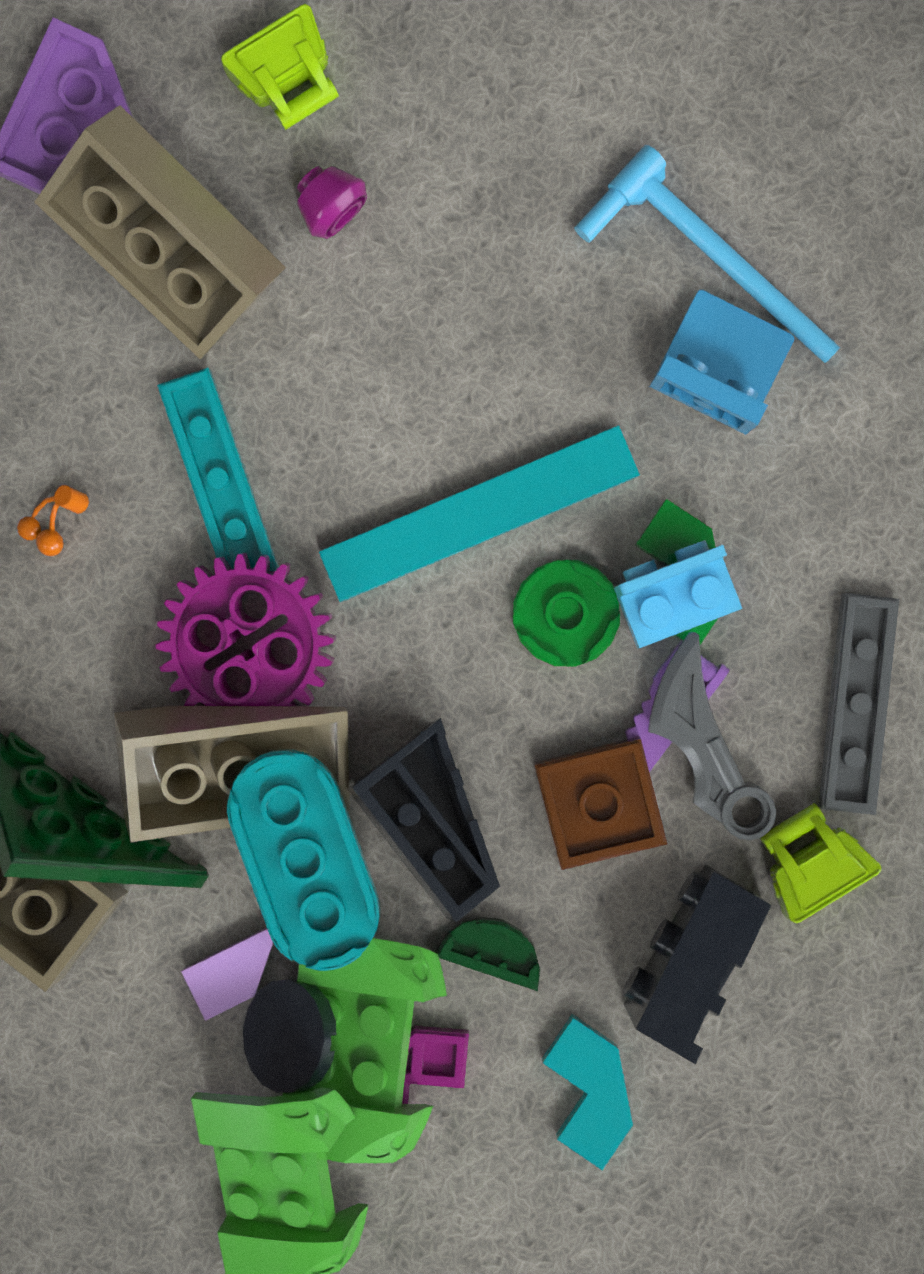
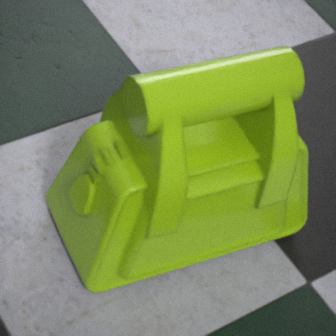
(280, 61)
(819, 870)

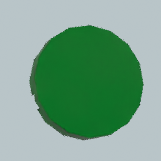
(546, 625)

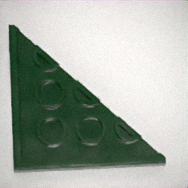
(69, 834)

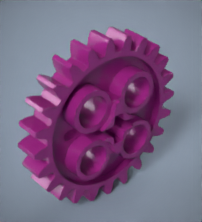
(220, 601)

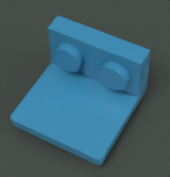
(723, 362)

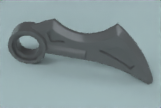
(685, 718)

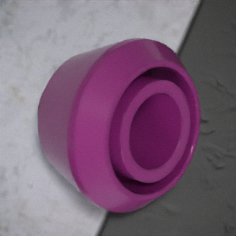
(329, 200)

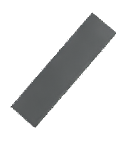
(858, 703)

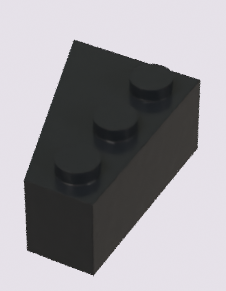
(428, 822)
(693, 960)

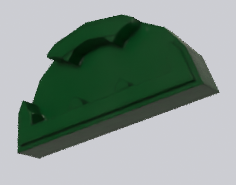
(492, 949)

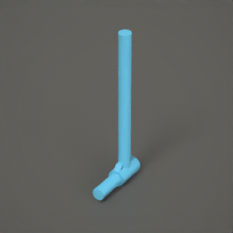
(643, 181)

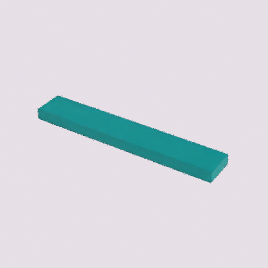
(479, 514)

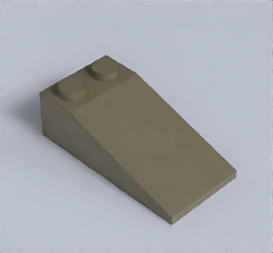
(185, 759)

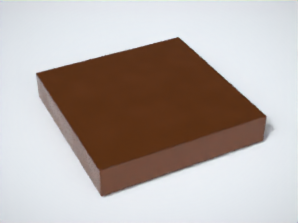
(600, 803)

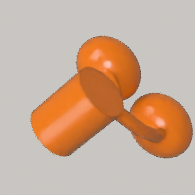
(50, 541)

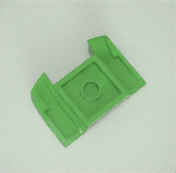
(373, 1030)
(279, 1181)

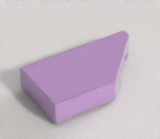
(229, 974)

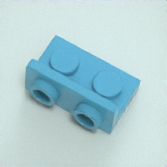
(678, 595)

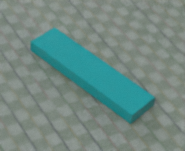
(215, 468)

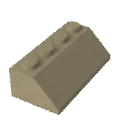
(158, 231)

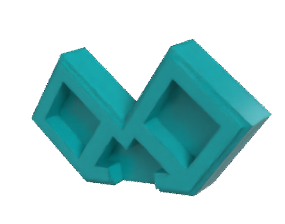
(603, 1111)

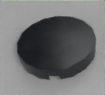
(289, 1036)

